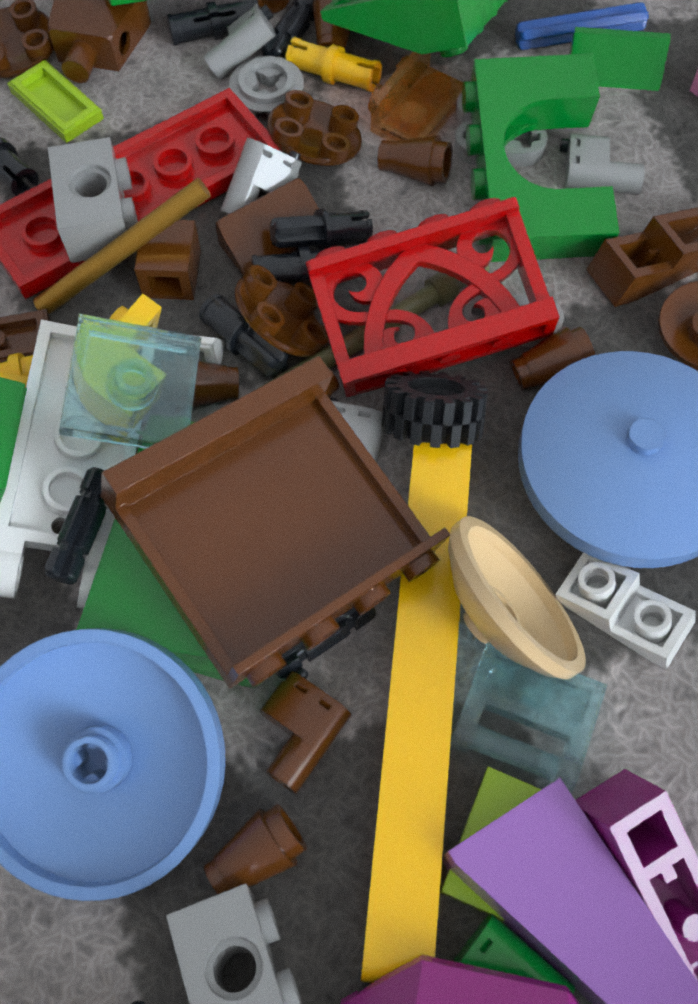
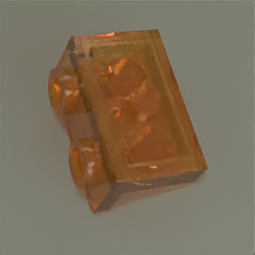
(413, 100)

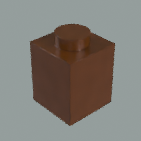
(170, 263)

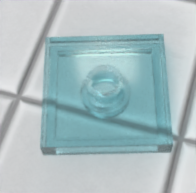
(129, 382)

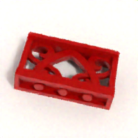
(428, 247)

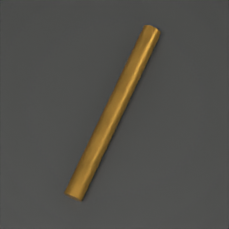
(123, 246)

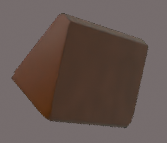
(248, 228)

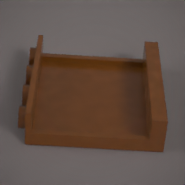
(268, 523)

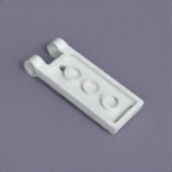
(49, 466)

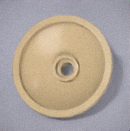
(511, 602)

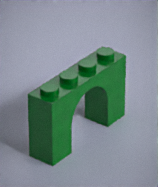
(526, 96)

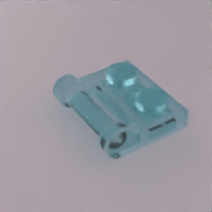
(544, 703)

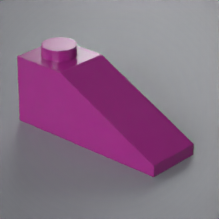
(653, 852)

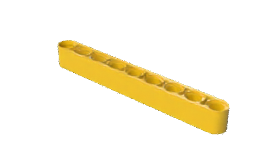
(417, 731)

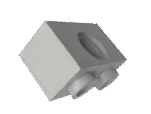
(90, 196)
(216, 930)

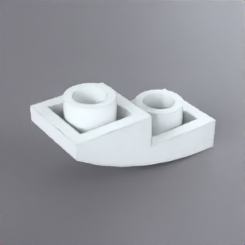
(625, 610)

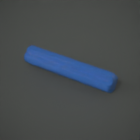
(560, 28)

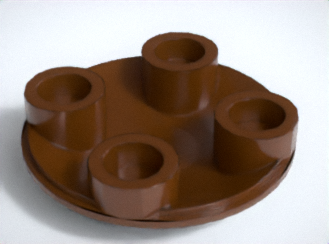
(23, 38)
(315, 129)
(280, 312)

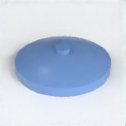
(617, 458)
(103, 763)

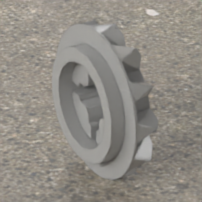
(266, 71)

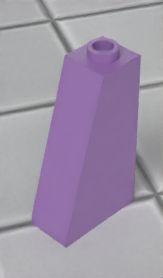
(572, 902)

